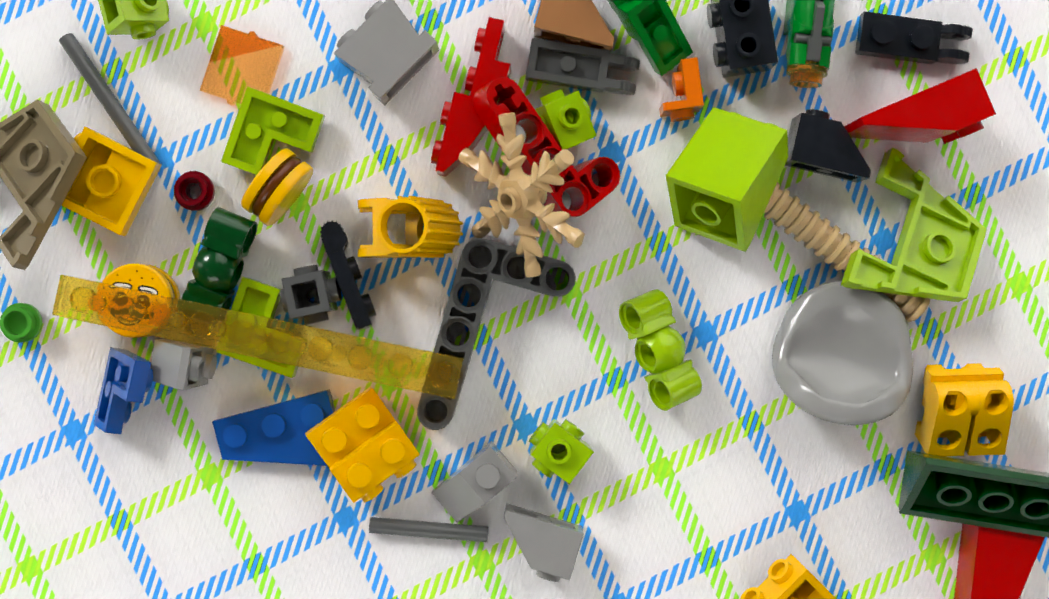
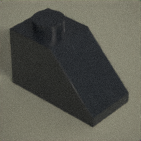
(824, 147)

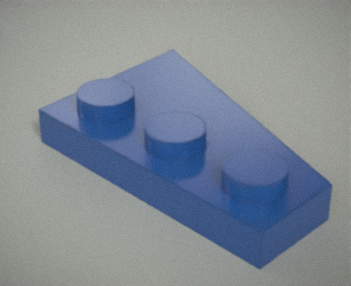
(275, 431)

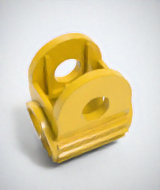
(439, 233)

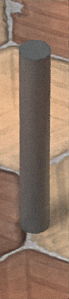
(428, 529)

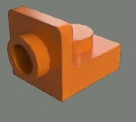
(687, 84)

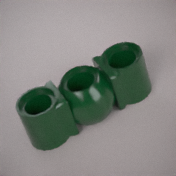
(220, 260)

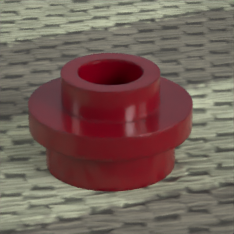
(183, 186)

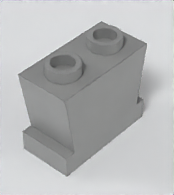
(386, 50)

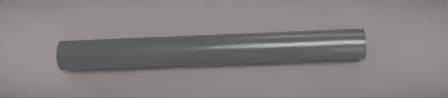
(106, 96)

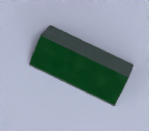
(975, 493)

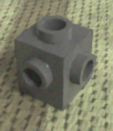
(296, 289)

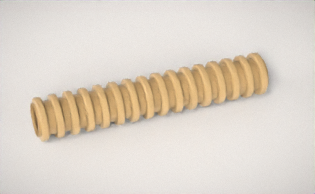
(827, 241)

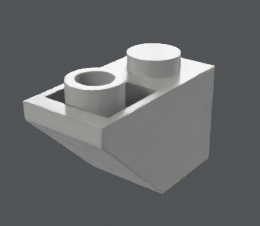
(182, 364)

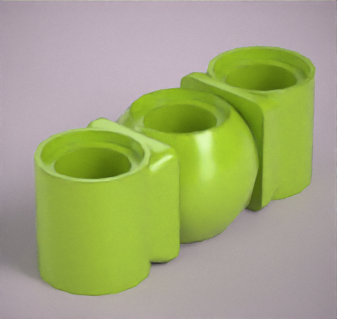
(660, 349)

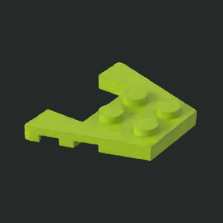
(935, 247)

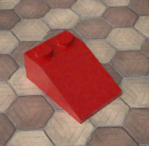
(942, 112)

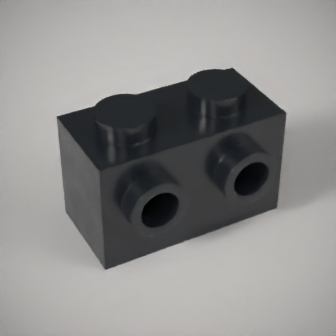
(743, 36)

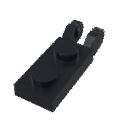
(909, 39)
(347, 273)

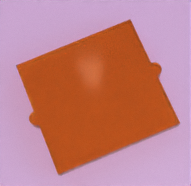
(240, 62)

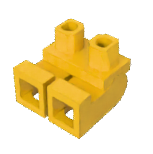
(965, 407)

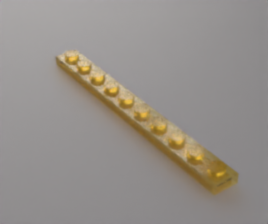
(258, 336)

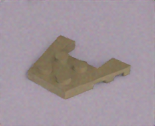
(39, 169)

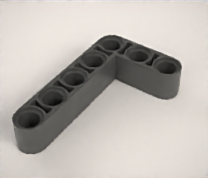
(473, 315)

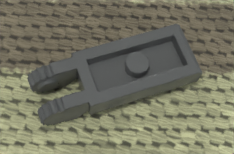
(578, 67)

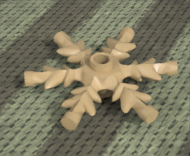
(522, 195)

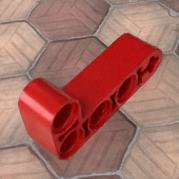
(578, 179)

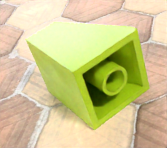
(727, 177)

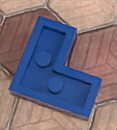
(124, 382)

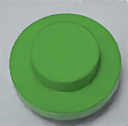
(21, 322)

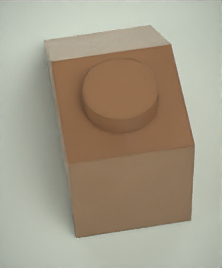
(572, 23)

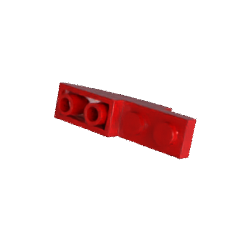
(462, 123)

